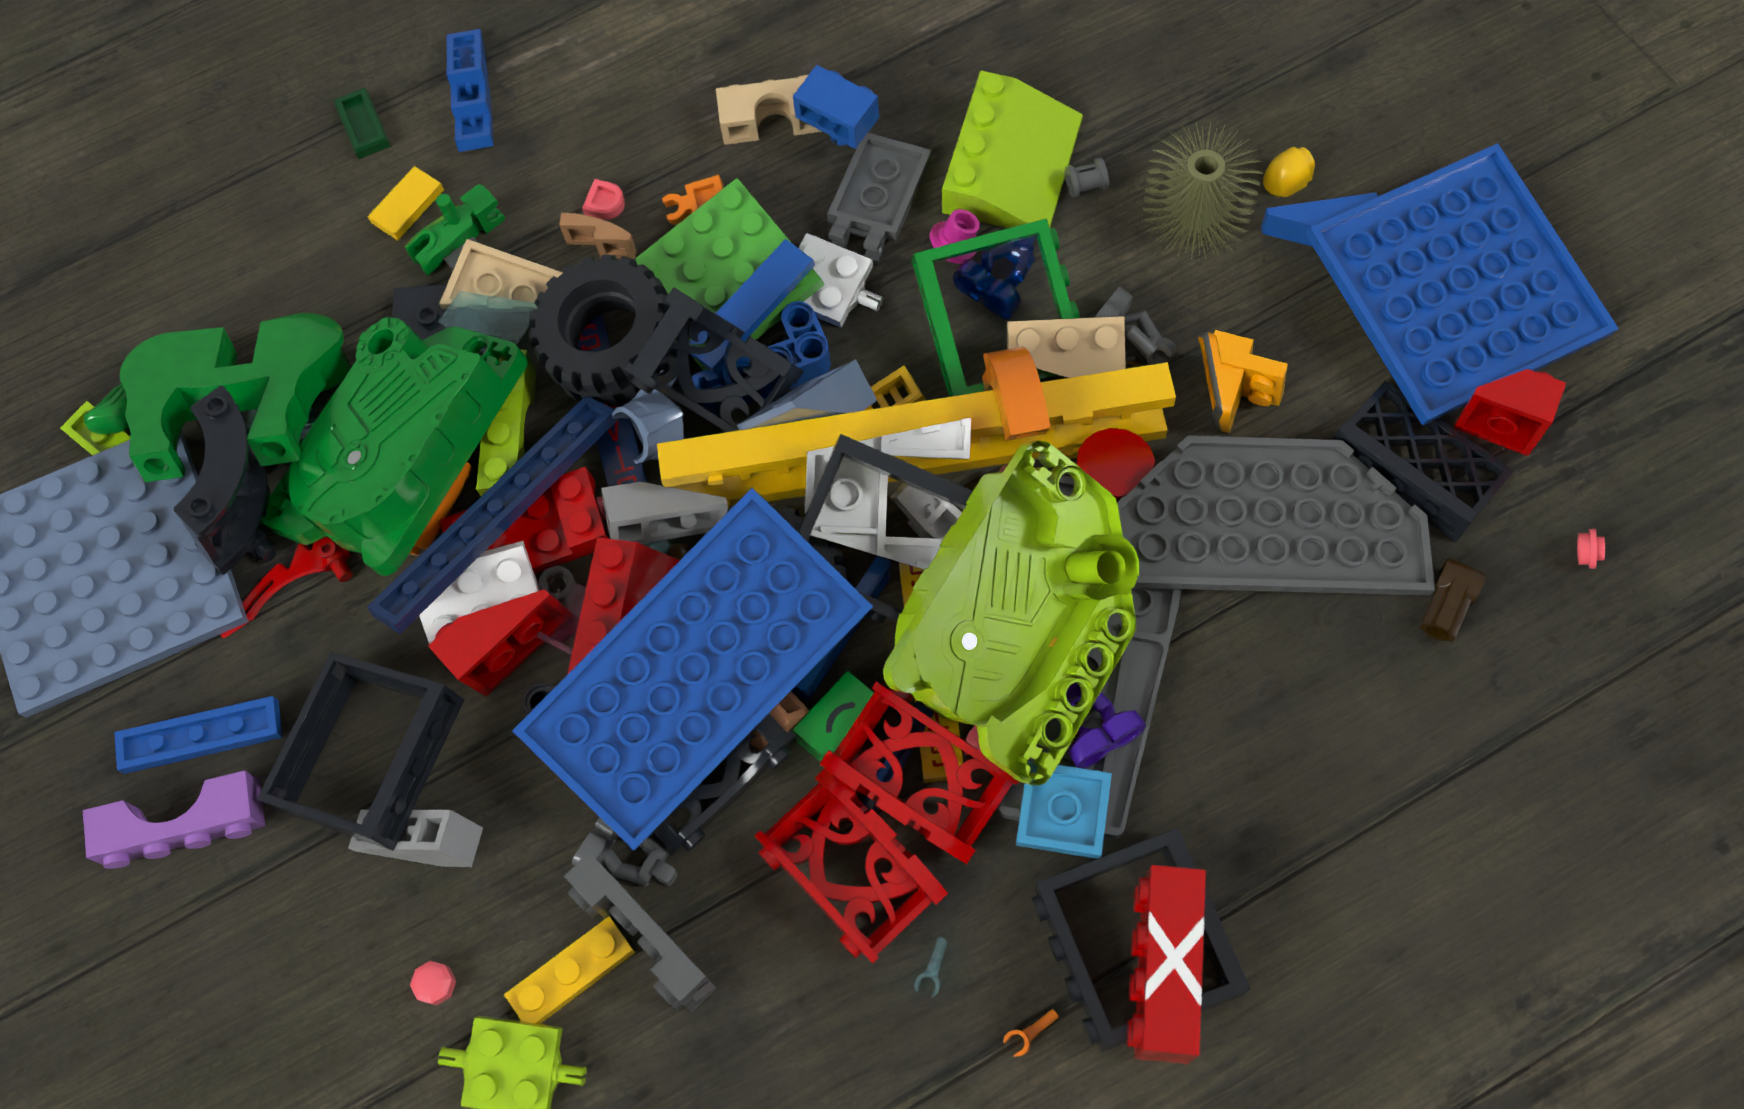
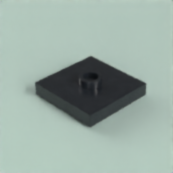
(420, 308)

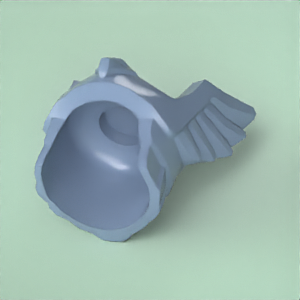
(654, 420)

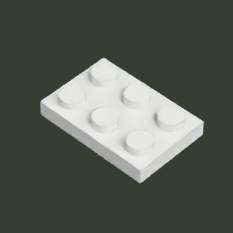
(489, 581)

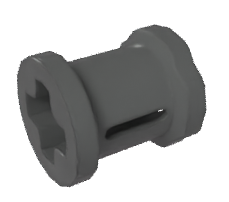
(1086, 177)

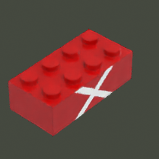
(1169, 965)

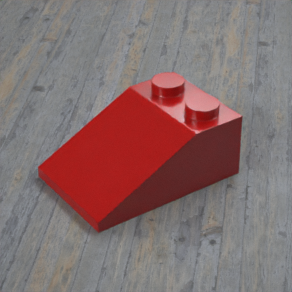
(495, 641)

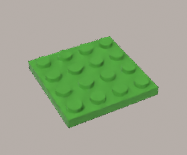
(719, 250)

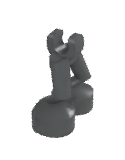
(1146, 338)
(600, 843)

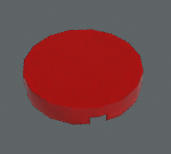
(1116, 459)

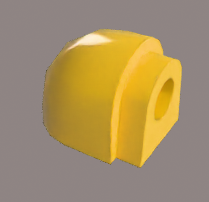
(1289, 172)

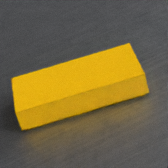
(406, 203)

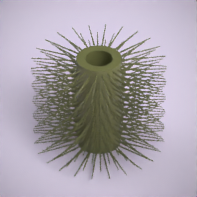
(1201, 190)

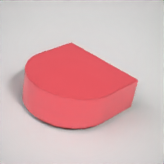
(603, 200)

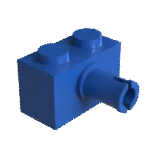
(836, 106)

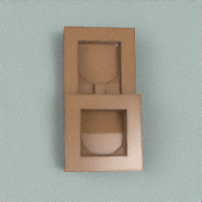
(606, 236)

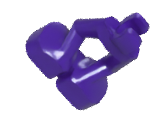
(1116, 730)

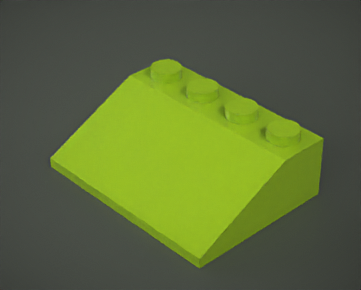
(1010, 153)

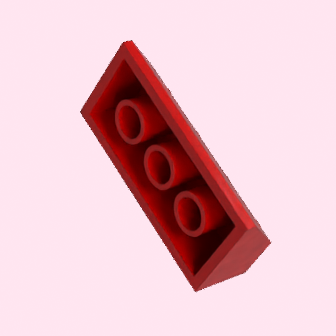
(616, 583)

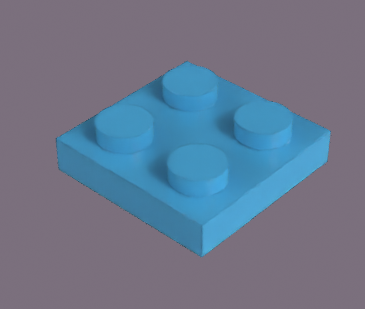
(1065, 812)

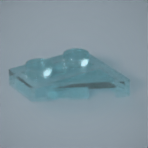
(489, 315)

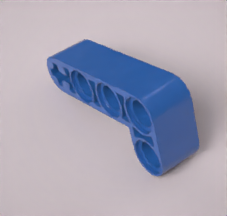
(794, 348)

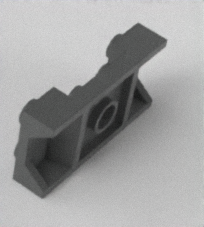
(600, 893)

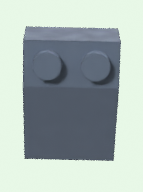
(829, 394)

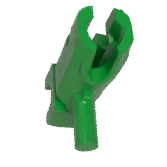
(454, 227)

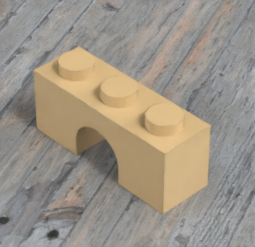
(745, 106)

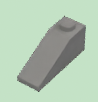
(655, 513)
(430, 838)

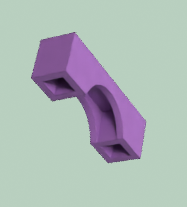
(224, 808)

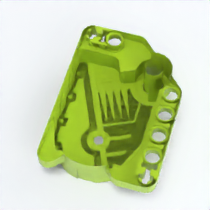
(990, 608)

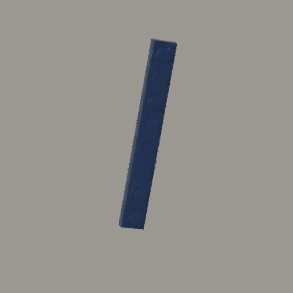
(491, 515)

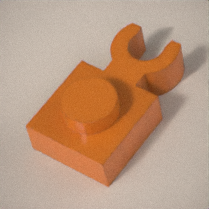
(697, 195)

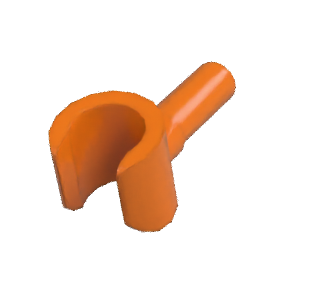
(1031, 1031)

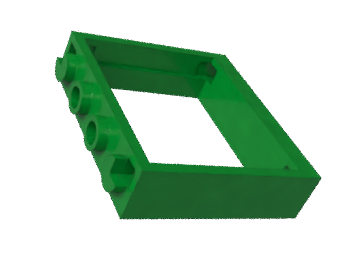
(934, 305)

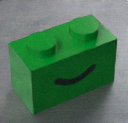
(834, 716)

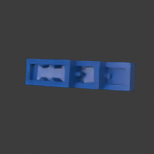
(469, 90)

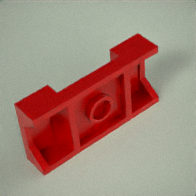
(558, 524)

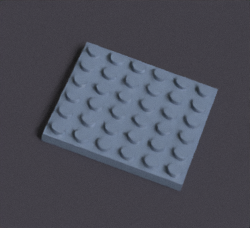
(102, 578)

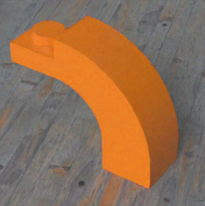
(1017, 391)

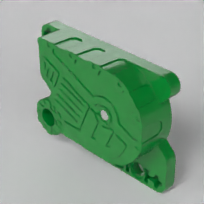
(393, 440)

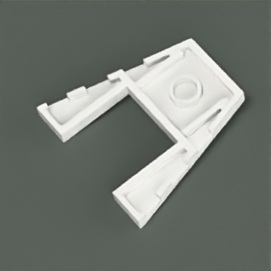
(858, 496)

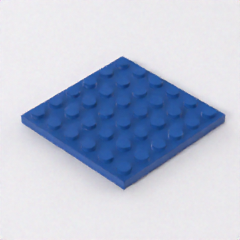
(1460, 281)

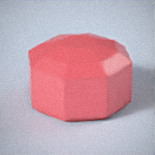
(433, 983)

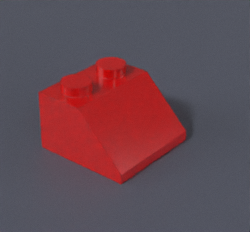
(1513, 410)

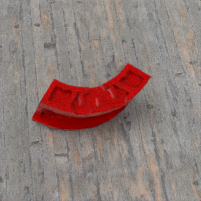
(862, 773)
(908, 873)

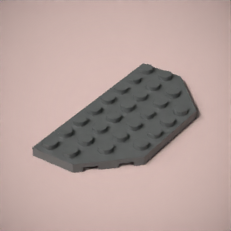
(1274, 521)

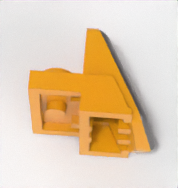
(1237, 373)

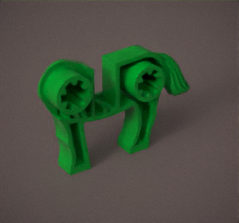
(174, 370)

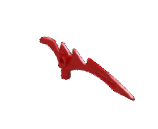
(323, 556)

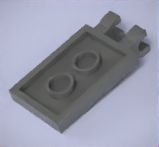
(877, 193)

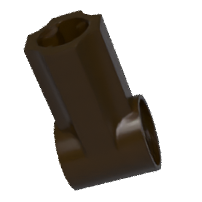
(1455, 591)

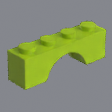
(504, 439)

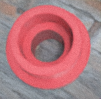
(1590, 548)

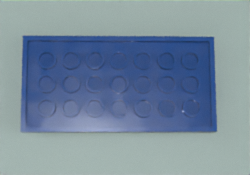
(692, 669)

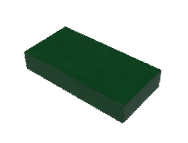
(362, 123)

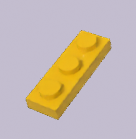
(570, 973)

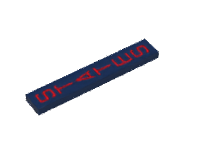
(618, 443)

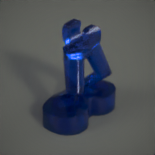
(997, 294)

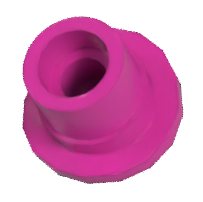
(958, 227)

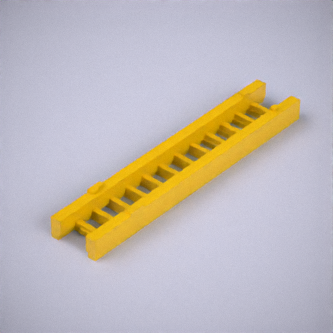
(775, 456)

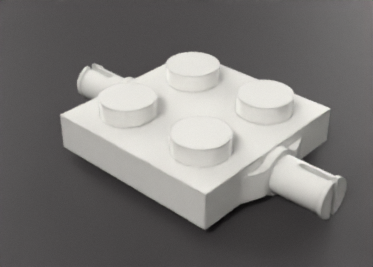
(843, 277)

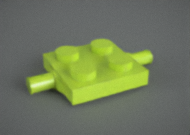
(511, 1065)

